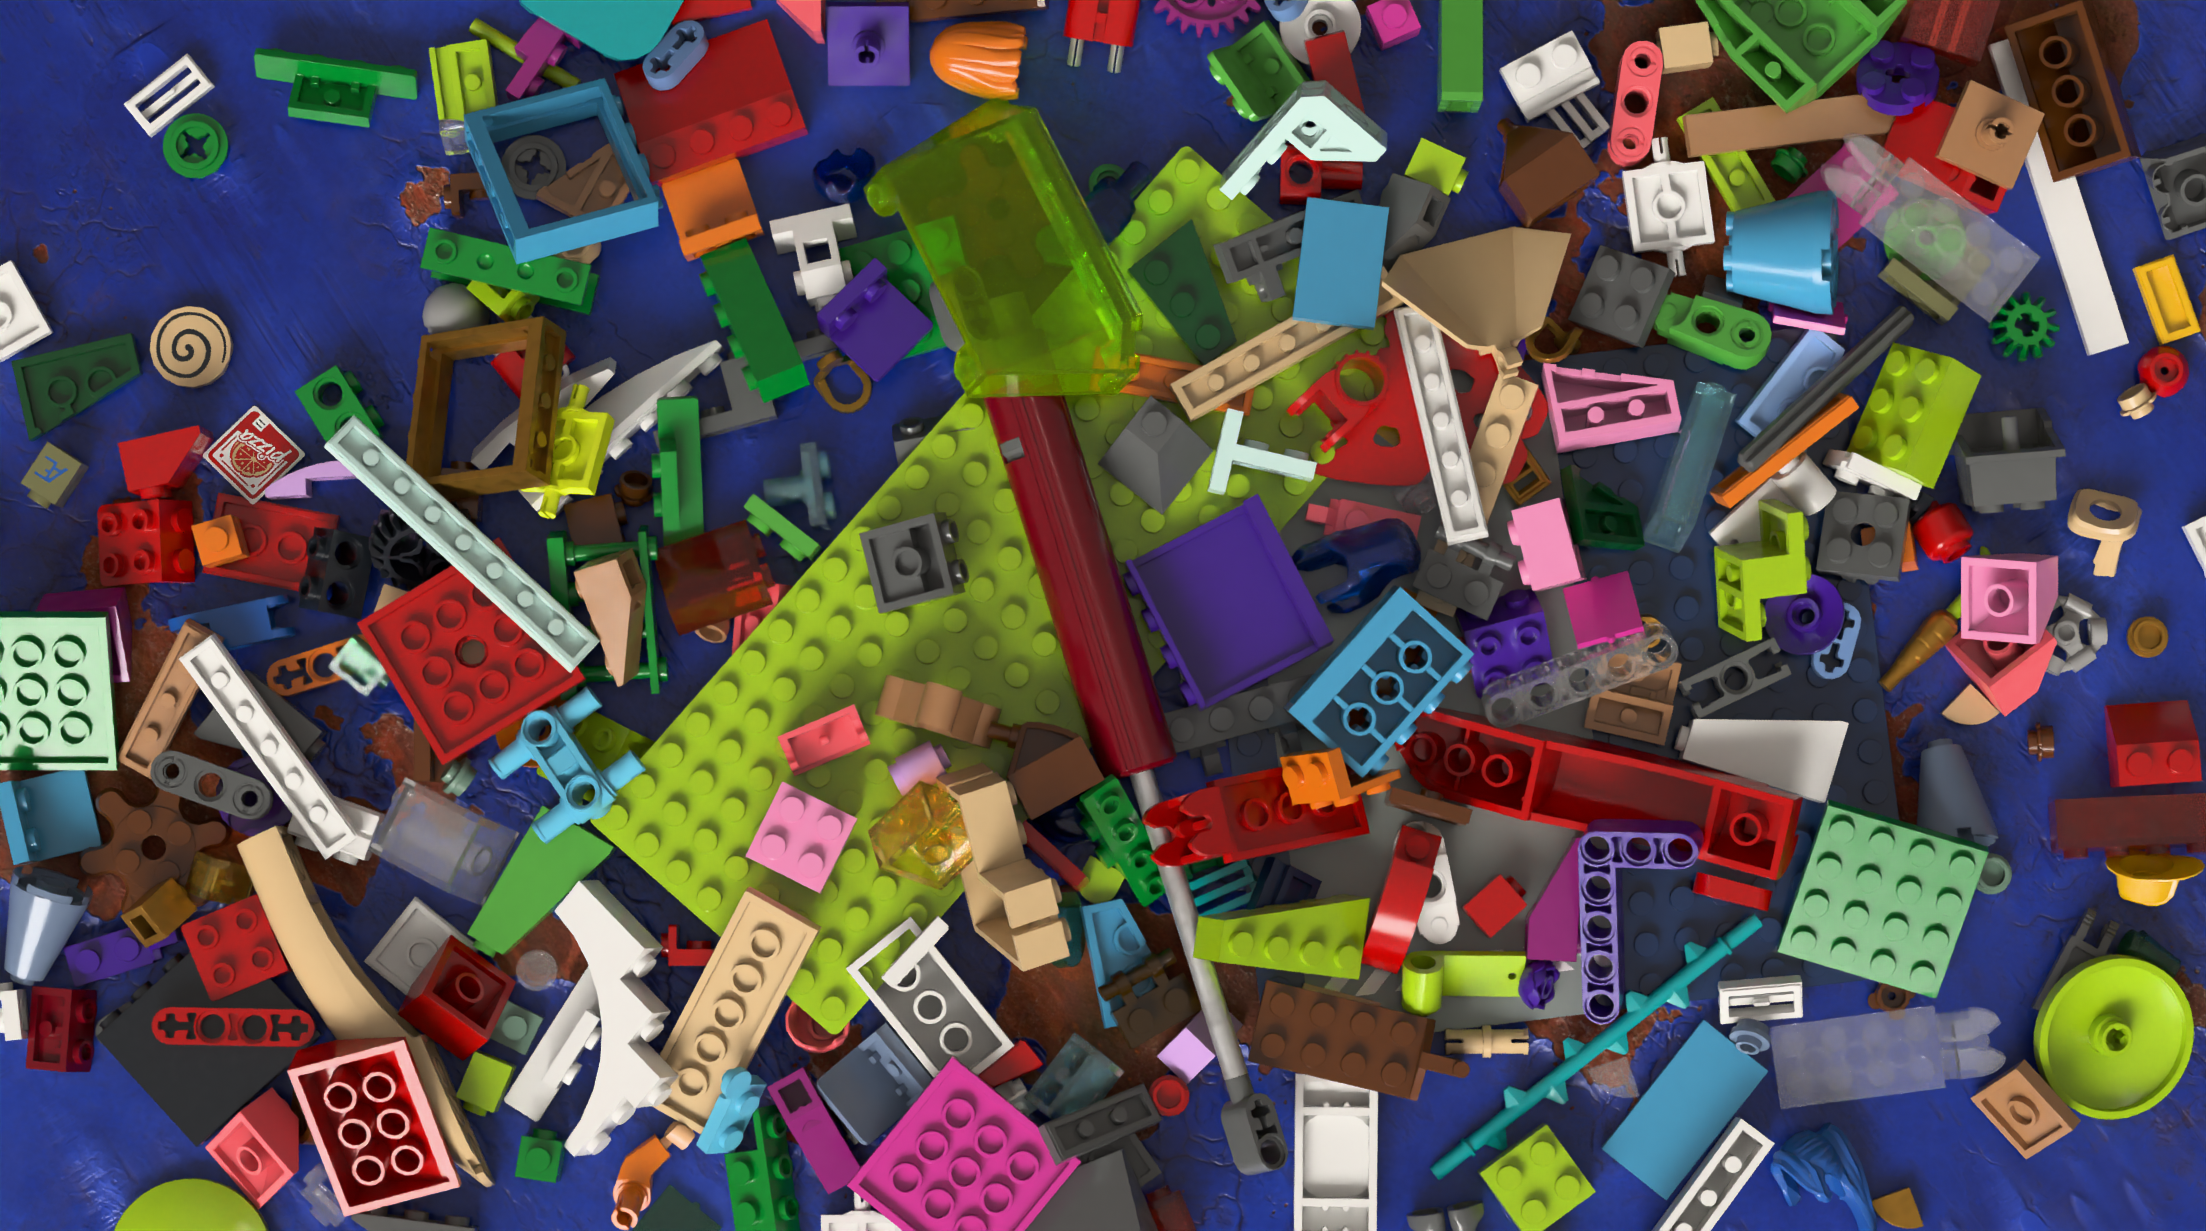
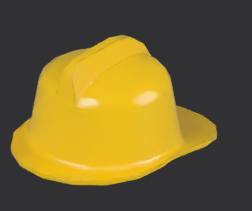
(2152, 878)

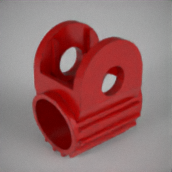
(1336, 404)

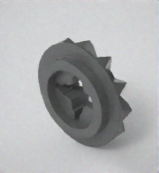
(524, 151)

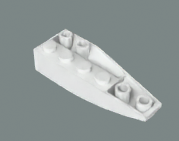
(635, 401)

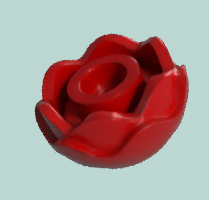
(2150, 370)

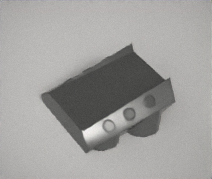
(2178, 185)

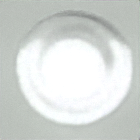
(537, 970)

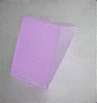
(1191, 1048)

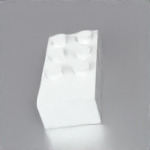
(935, 1010)

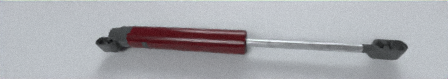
(1113, 688)

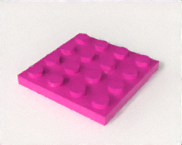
(961, 1161)

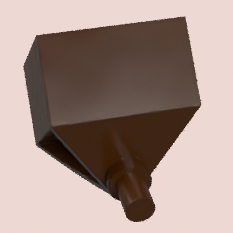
(1541, 170)
(1046, 764)

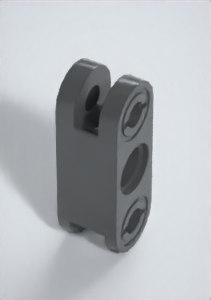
(190, 778)

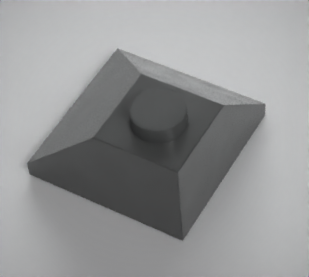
(1155, 455)

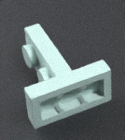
(1254, 456)

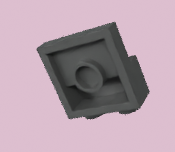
(914, 561)

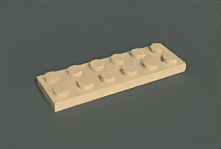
(734, 1002)

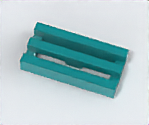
(1249, 878)

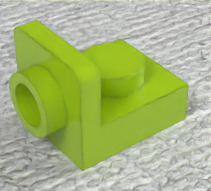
(507, 305)

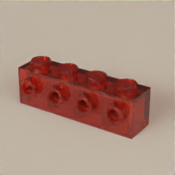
(2128, 824)

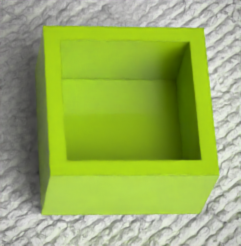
(1536, 1180)

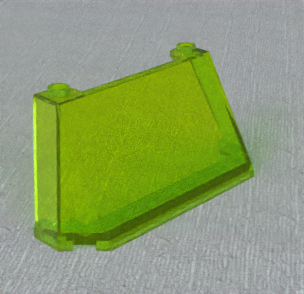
(1014, 257)

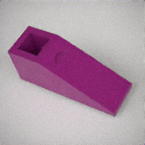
(1554, 917)
(815, 1129)

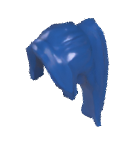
(1821, 1159)

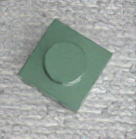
(517, 1027)

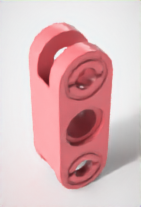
(1644, 84)

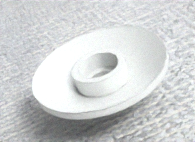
(1334, 13)

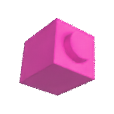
(1392, 22)

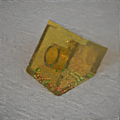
(923, 837)

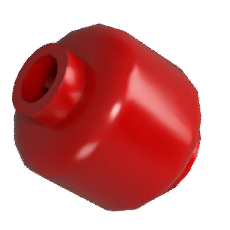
(1943, 532)

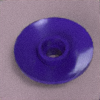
(1786, 613)

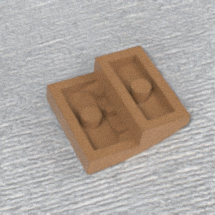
(1636, 708)

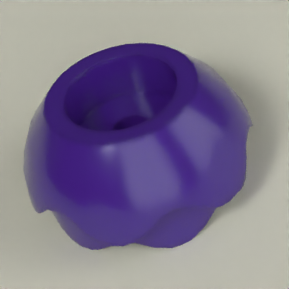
(1537, 983)

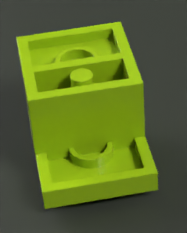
(1761, 569)

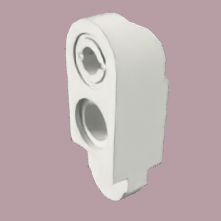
(1439, 913)

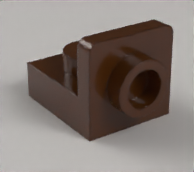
(459, 185)

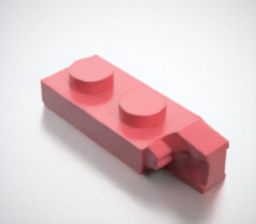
(1349, 514)

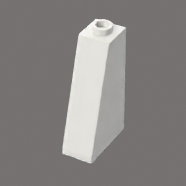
(1781, 753)

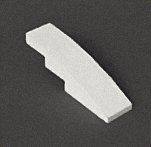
(593, 377)

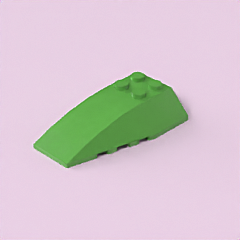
(1798, 45)

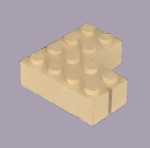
(1006, 894)

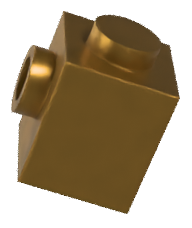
(159, 912)

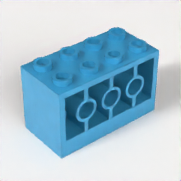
(1377, 652)

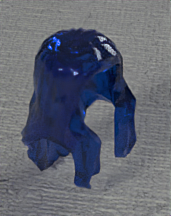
(1372, 558)

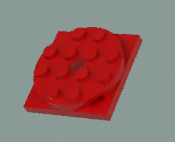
(455, 701)

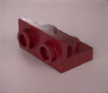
(61, 1029)

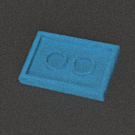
(1340, 263)

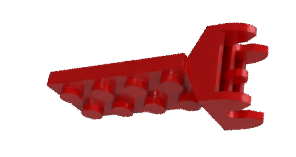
(1247, 820)

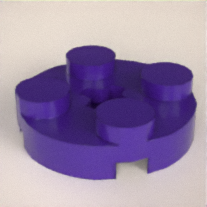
(1902, 59)

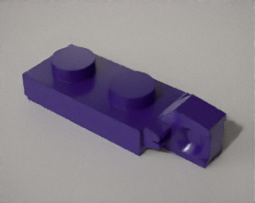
(113, 955)

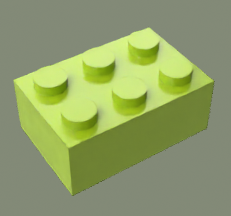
(1914, 413)

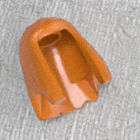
(980, 58)

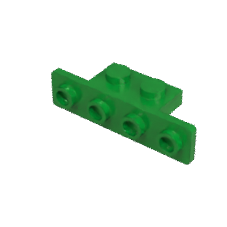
(334, 87)
(678, 469)
(1120, 837)
(763, 1179)

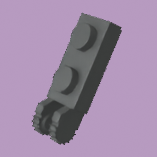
(2076, 952)

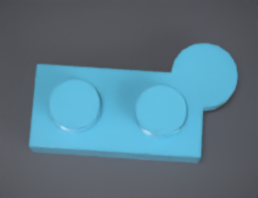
(731, 1111)

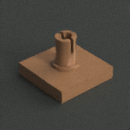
(1989, 135)
(2025, 1109)

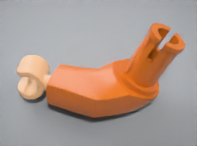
(635, 1179)

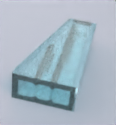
(1689, 467)

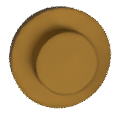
(2147, 637)

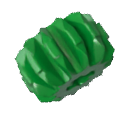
(2014, 336)

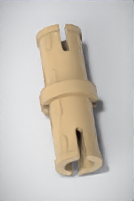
(1486, 1041)

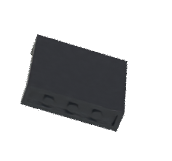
(199, 1083)

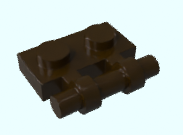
(1158, 1008)

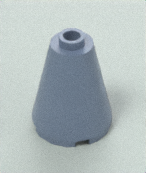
(1951, 796)
(40, 921)

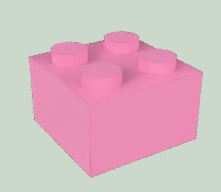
(1546, 545)
(801, 837)

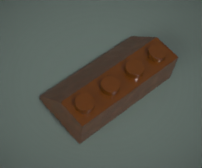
(2075, 85)

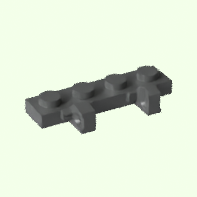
(1262, 251)
(1236, 716)

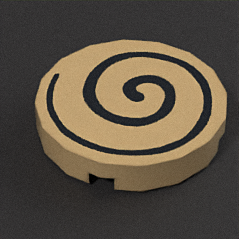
(191, 347)

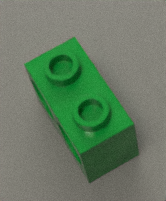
(331, 418)

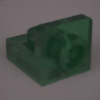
(359, 666)

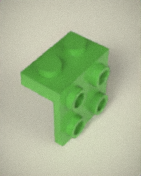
(1257, 72)

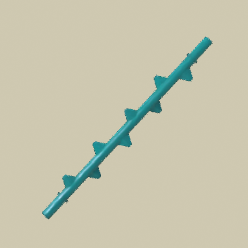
(1612, 1038)

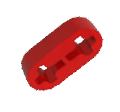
(1732, 891)

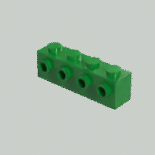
(754, 321)

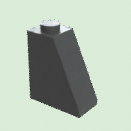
(299, 726)

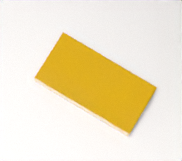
(2166, 299)

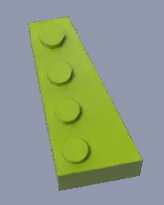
(1296, 937)

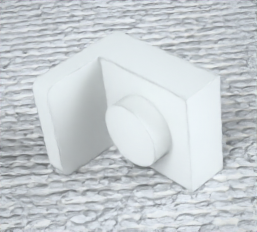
(14, 1012)

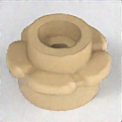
(2136, 401)

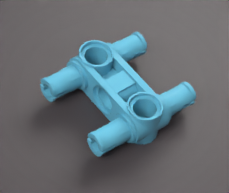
(566, 764)

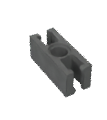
(1750, 684)

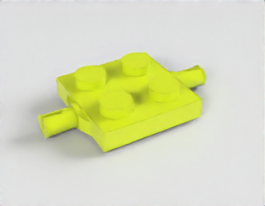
(577, 452)

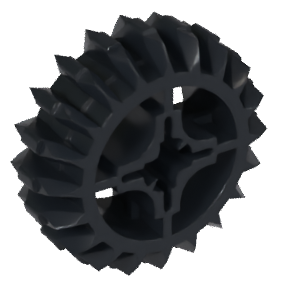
(400, 550)

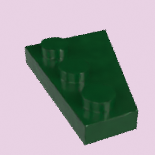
(1185, 293)
(73, 379)

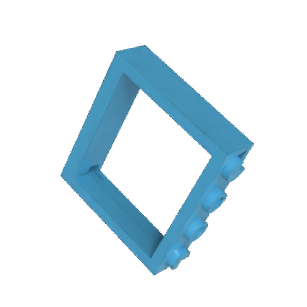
(544, 112)

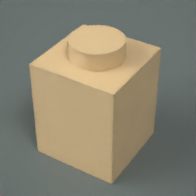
(1687, 47)

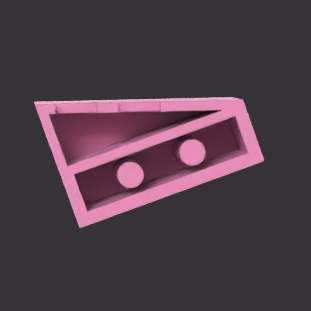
(1606, 408)

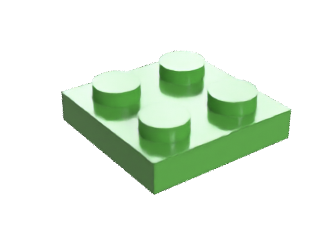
(768, 520)

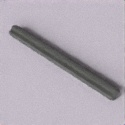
(1825, 389)

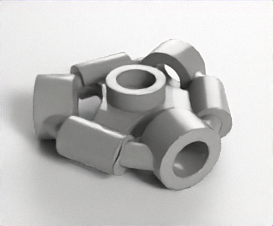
(2068, 638)

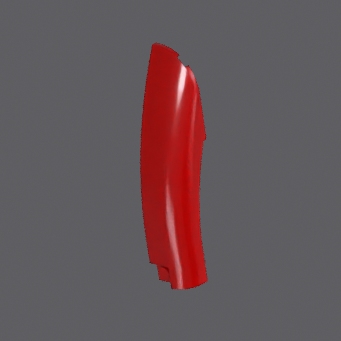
(1579, 780)

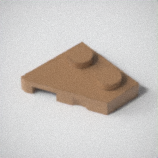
(587, 186)

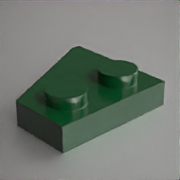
(1599, 515)

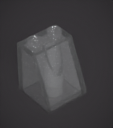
(443, 841)

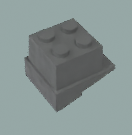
(2007, 459)

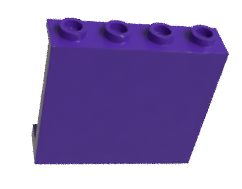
(1227, 604)

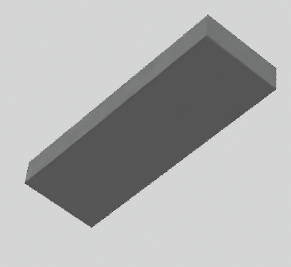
(1099, 1124)

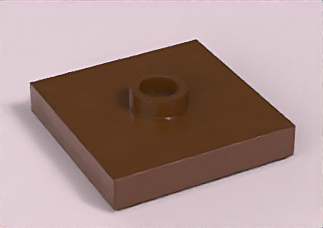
(1428, 804)

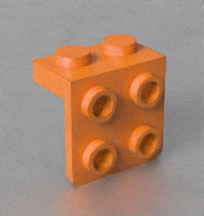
(1322, 779)

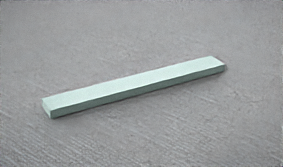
(461, 543)

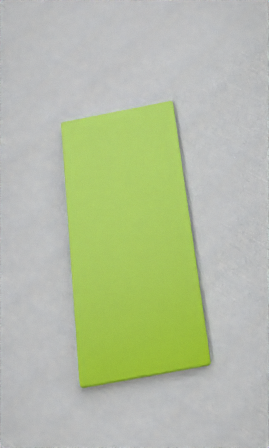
(996, 642)

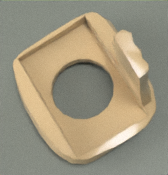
(2111, 533)

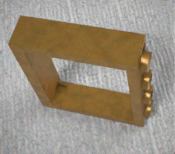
(537, 407)

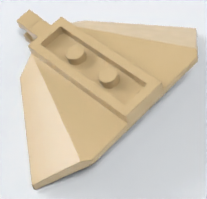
(1484, 288)

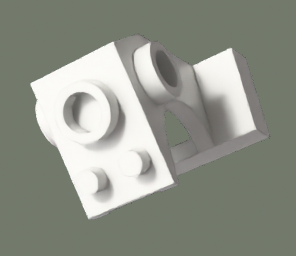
(823, 278)

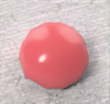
(810, 1034)

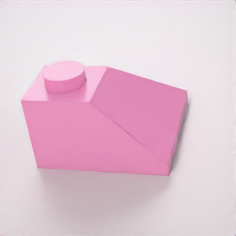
(2007, 596)

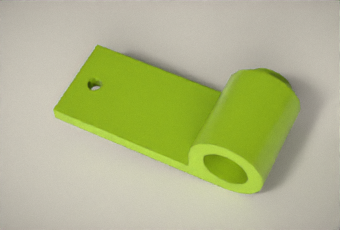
(1458, 973)

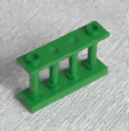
(554, 279)
(566, 554)

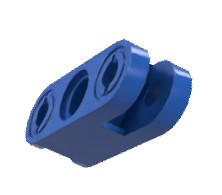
(241, 623)

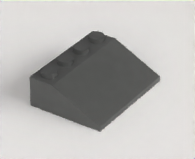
(1098, 1198)

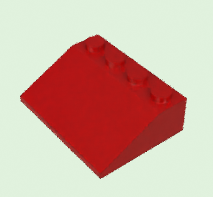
(720, 111)
(372, 1122)

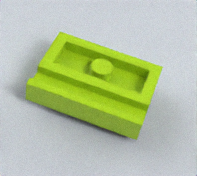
(463, 78)

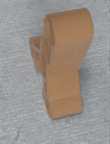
(937, 709)

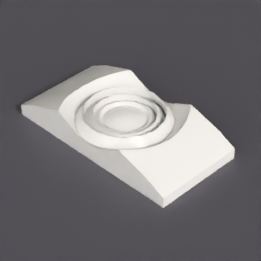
(1334, 1156)

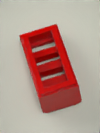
(1013, 1064)

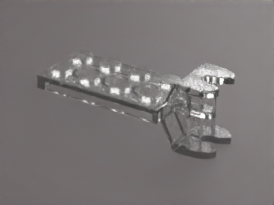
(1930, 225)
(1881, 1053)

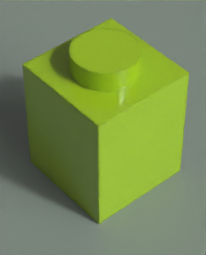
(1437, 167)
(485, 1083)

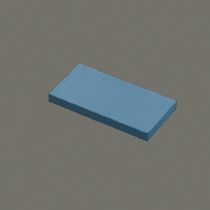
(1684, 1109)

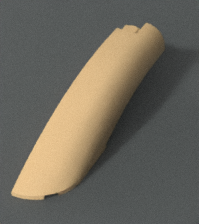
(341, 988)

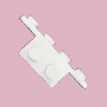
(558, 1051)

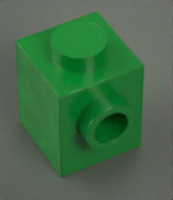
(541, 1156)

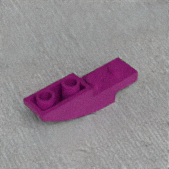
(539, 48)

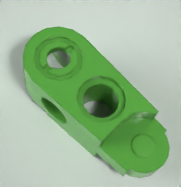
(1682, 314)

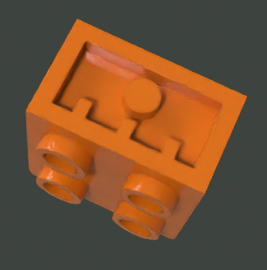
(712, 209)

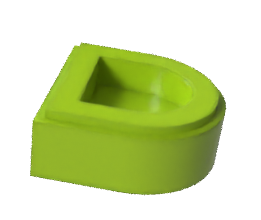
(1103, 882)

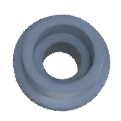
(1750, 1036)

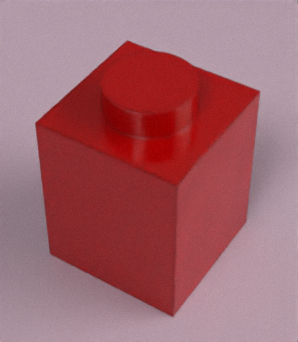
(1495, 904)

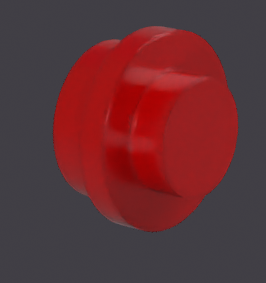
(1169, 1095)

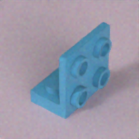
(49, 816)

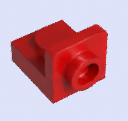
(696, 952)

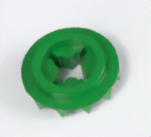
(176, 145)

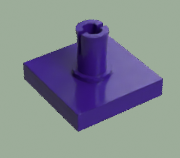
(868, 43)

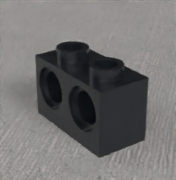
(347, 574)

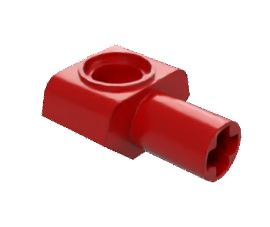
(1325, 175)

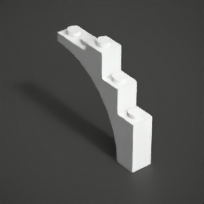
(631, 1014)

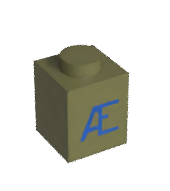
(53, 476)

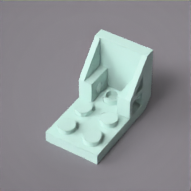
(1338, 135)

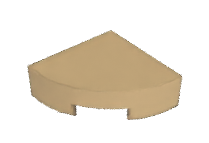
(1969, 708)

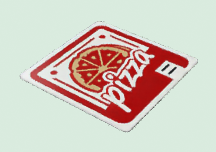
(253, 454)

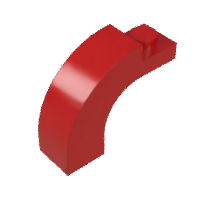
(1401, 899)

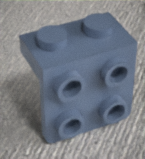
(874, 1084)

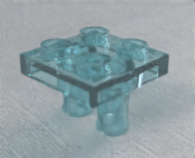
(806, 487)

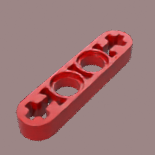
(234, 1021)

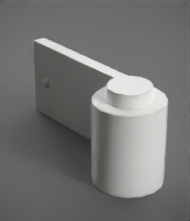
(1796, 484)

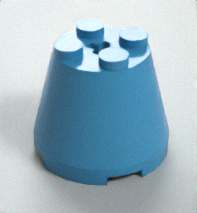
(1786, 252)

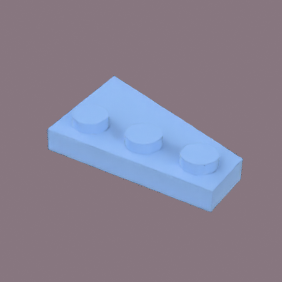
(1798, 370)

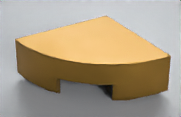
(1898, 1209)

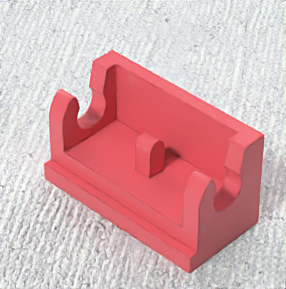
(824, 740)

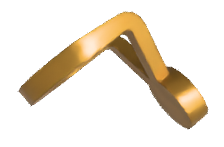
(1565, 341)
(825, 365)

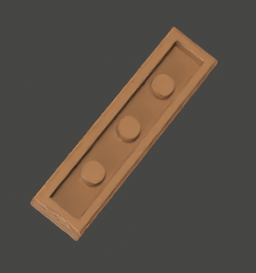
(165, 704)

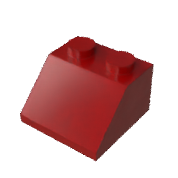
(163, 461)
(2152, 744)
(457, 998)

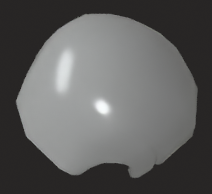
(453, 308)

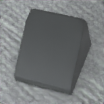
(1715, 289)

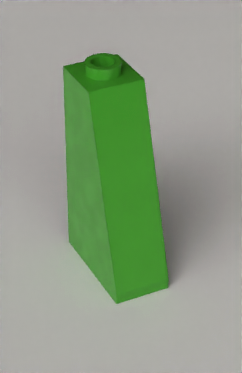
(1460, 56)
(536, 884)

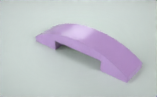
(299, 483)

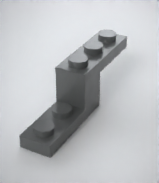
(747, 405)

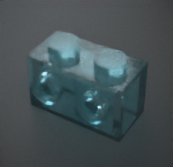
(1074, 1079)

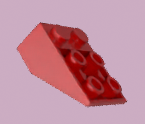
(1919, 137)

